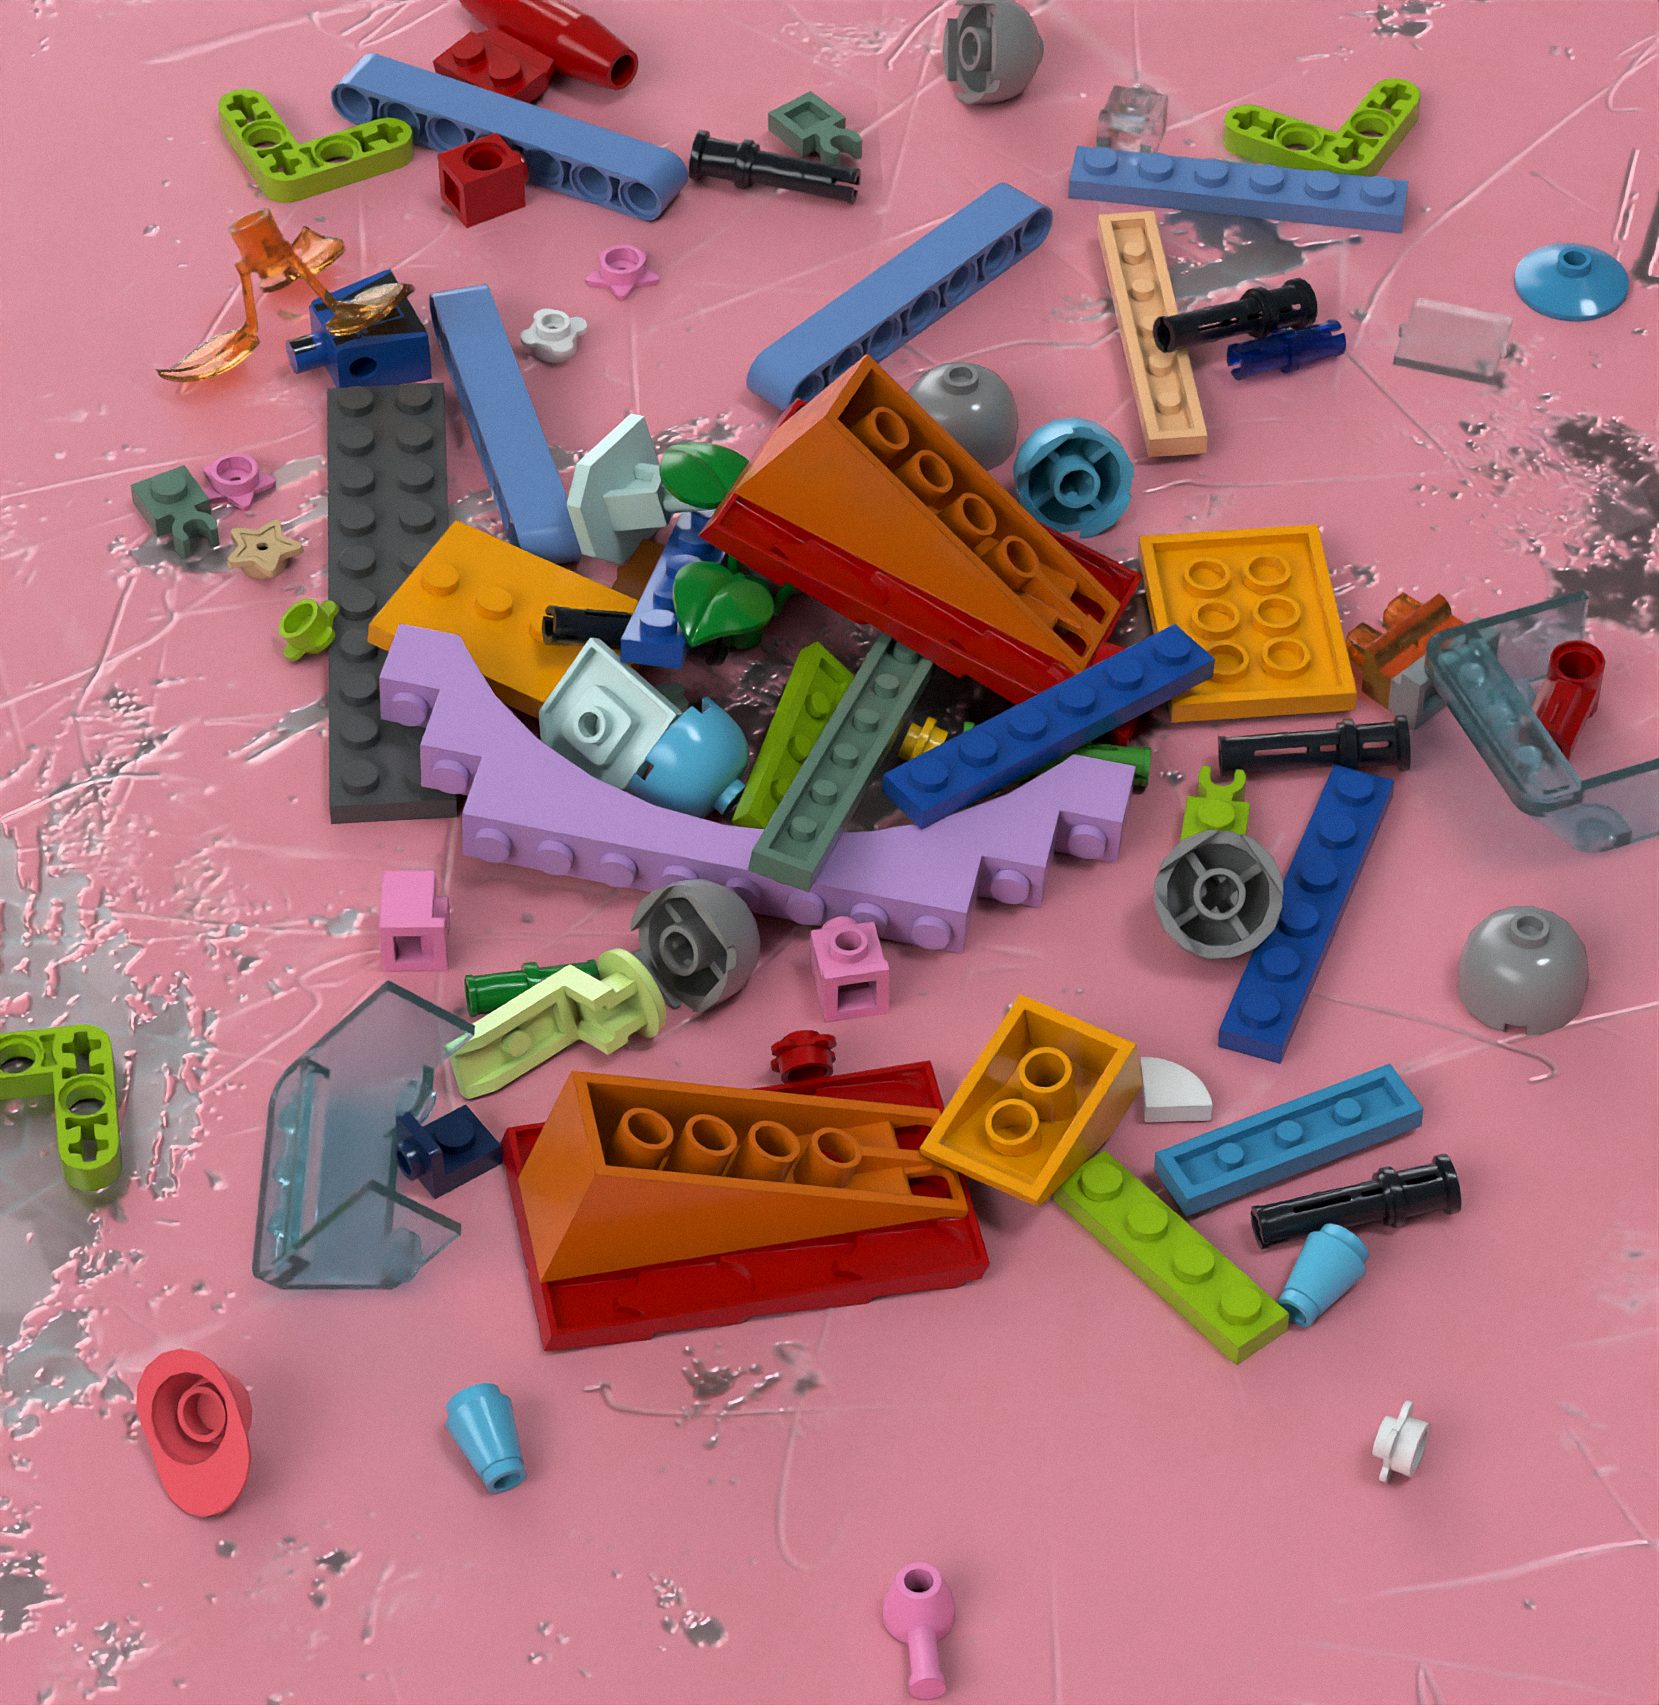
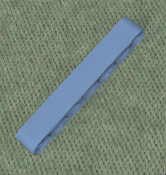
(557, 148)
(902, 295)
(503, 423)

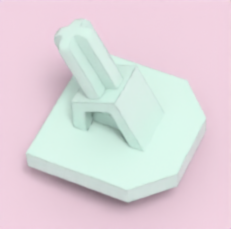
(620, 494)
(608, 715)

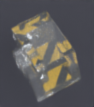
(1133, 111)

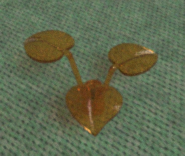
(278, 266)

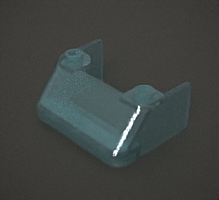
(1485, 682)
(329, 1157)

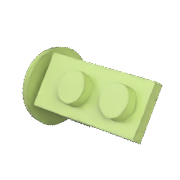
(557, 1014)

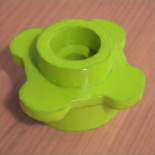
(307, 628)

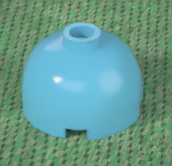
(1073, 476)
(696, 764)

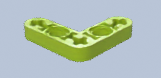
(1264, 134)
(371, 147)
(56, 1073)

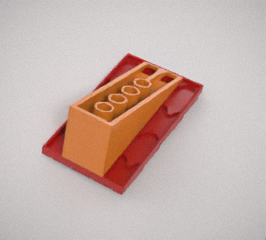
(912, 535)
(733, 1203)

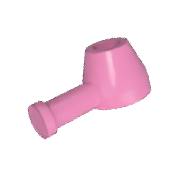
(920, 1623)

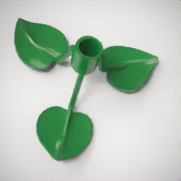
(706, 595)

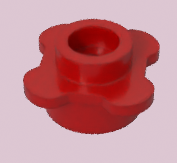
(804, 1056)

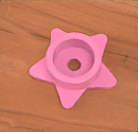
(622, 271)
(236, 480)

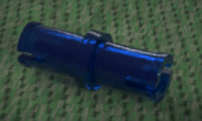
(1286, 349)

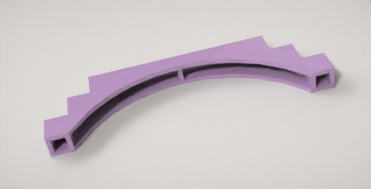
(553, 817)

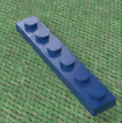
(654, 630)
(1047, 726)
(1313, 904)

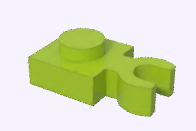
(1217, 806)

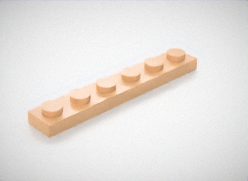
(1141, 294)

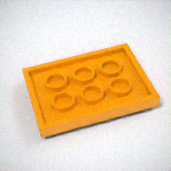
(497, 606)
(1260, 611)

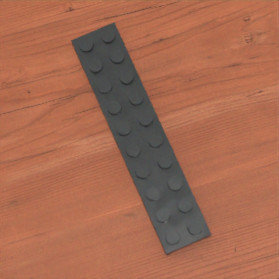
(381, 523)

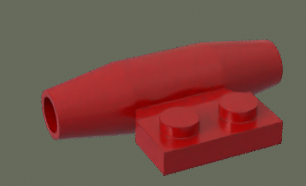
(530, 42)

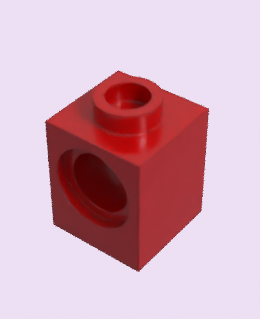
(482, 179)

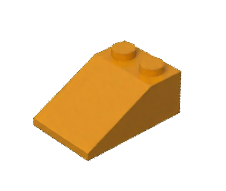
(1036, 1102)

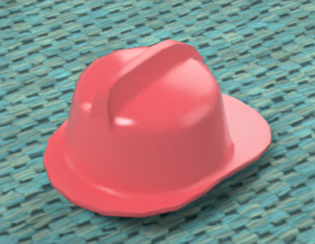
(196, 1430)

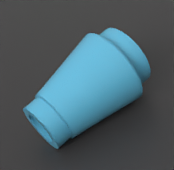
(1323, 1272)
(487, 1434)

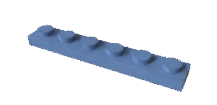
(1238, 189)

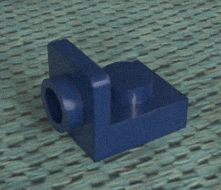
(445, 1150)

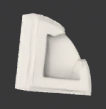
(1172, 1093)

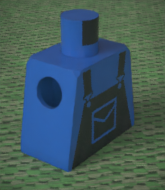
(380, 355)

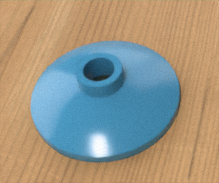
(1571, 282)

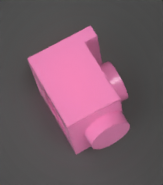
(413, 922)
(847, 955)

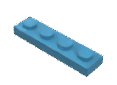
(1288, 1139)

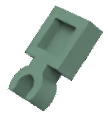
(813, 125)
(176, 505)

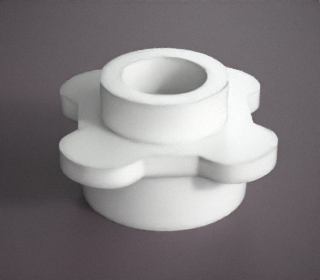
(553, 335)
(1401, 1443)

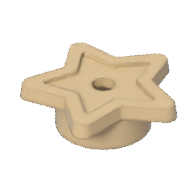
(275, 552)

